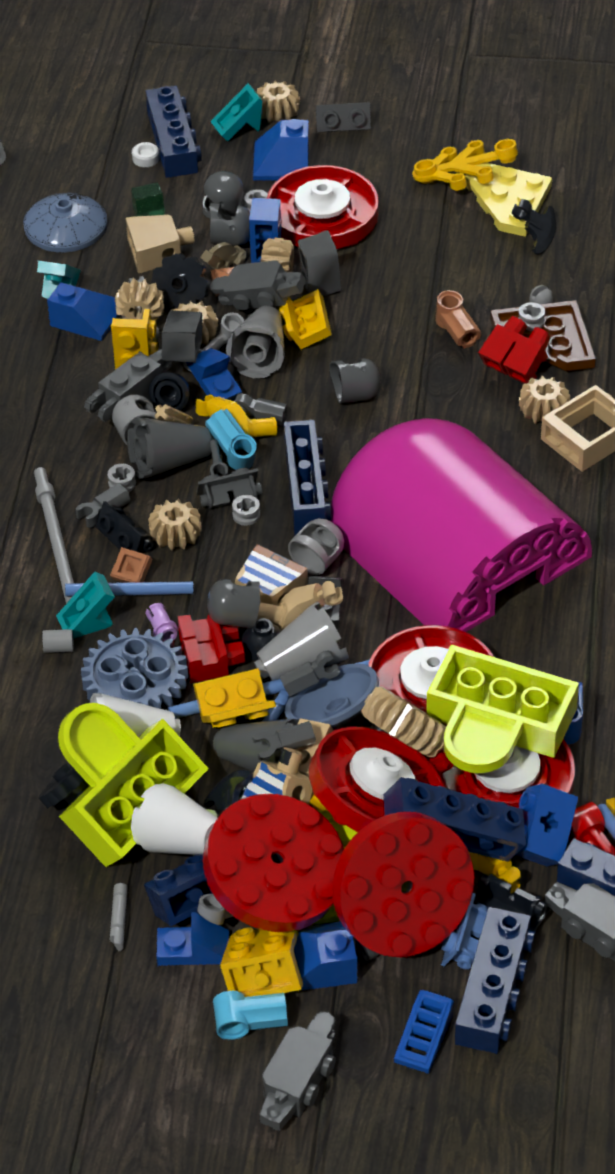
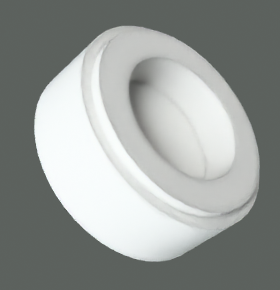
(145, 154)

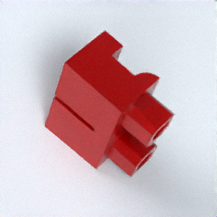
(513, 353)
(205, 648)

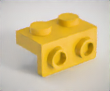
(306, 319)
(132, 337)

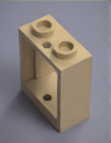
(559, 435)

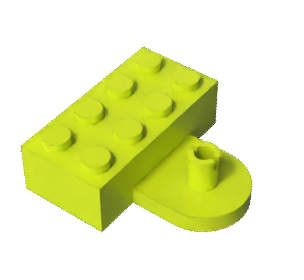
(498, 706)
(119, 771)

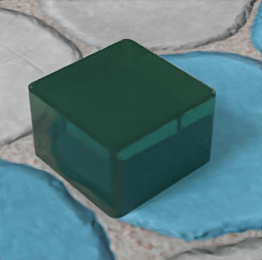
(148, 200)

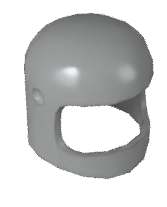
(129, 408)
(317, 545)

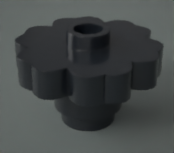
(169, 278)
(66, 785)

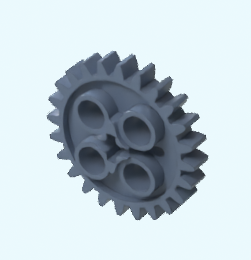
(136, 669)

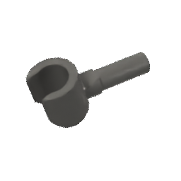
(218, 466)

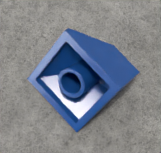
(281, 150)
(81, 311)
(325, 956)

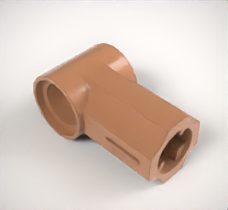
(454, 318)

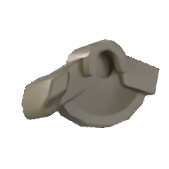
(224, 255)

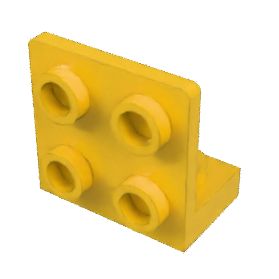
(232, 696)
(261, 962)

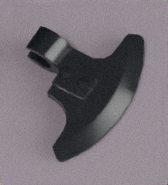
(540, 226)
(228, 790)

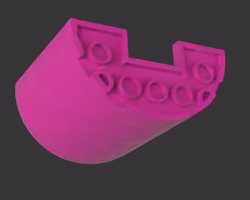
(449, 522)

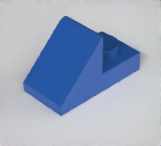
(213, 374)
(193, 945)

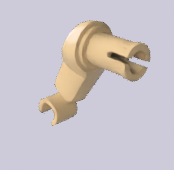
(298, 601)

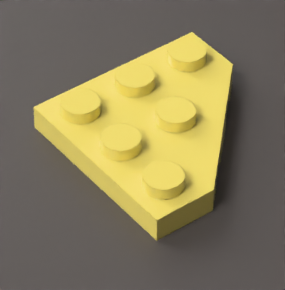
(506, 190)

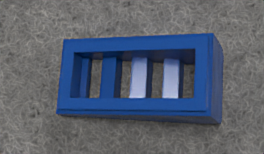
(433, 1010)

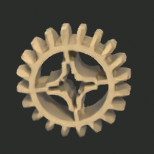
(404, 721)

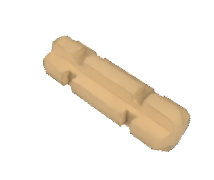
(171, 414)

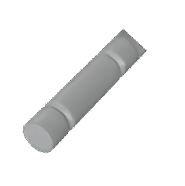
(118, 915)

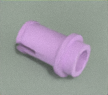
(161, 622)

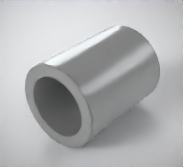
(58, 641)

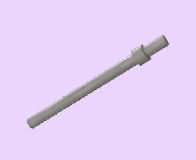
(46, 496)

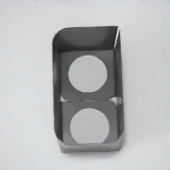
(320, 263)
(184, 337)

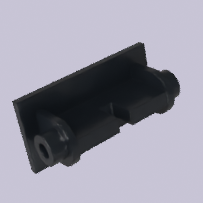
(121, 530)
(498, 895)

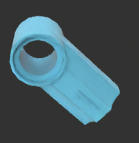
(232, 438)
(239, 1014)

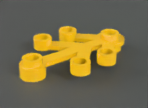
(474, 154)

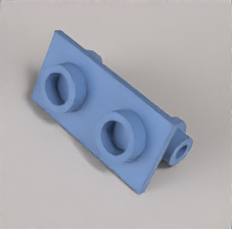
(459, 944)

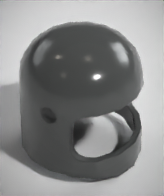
(223, 189)
(229, 228)
(357, 380)
(234, 604)

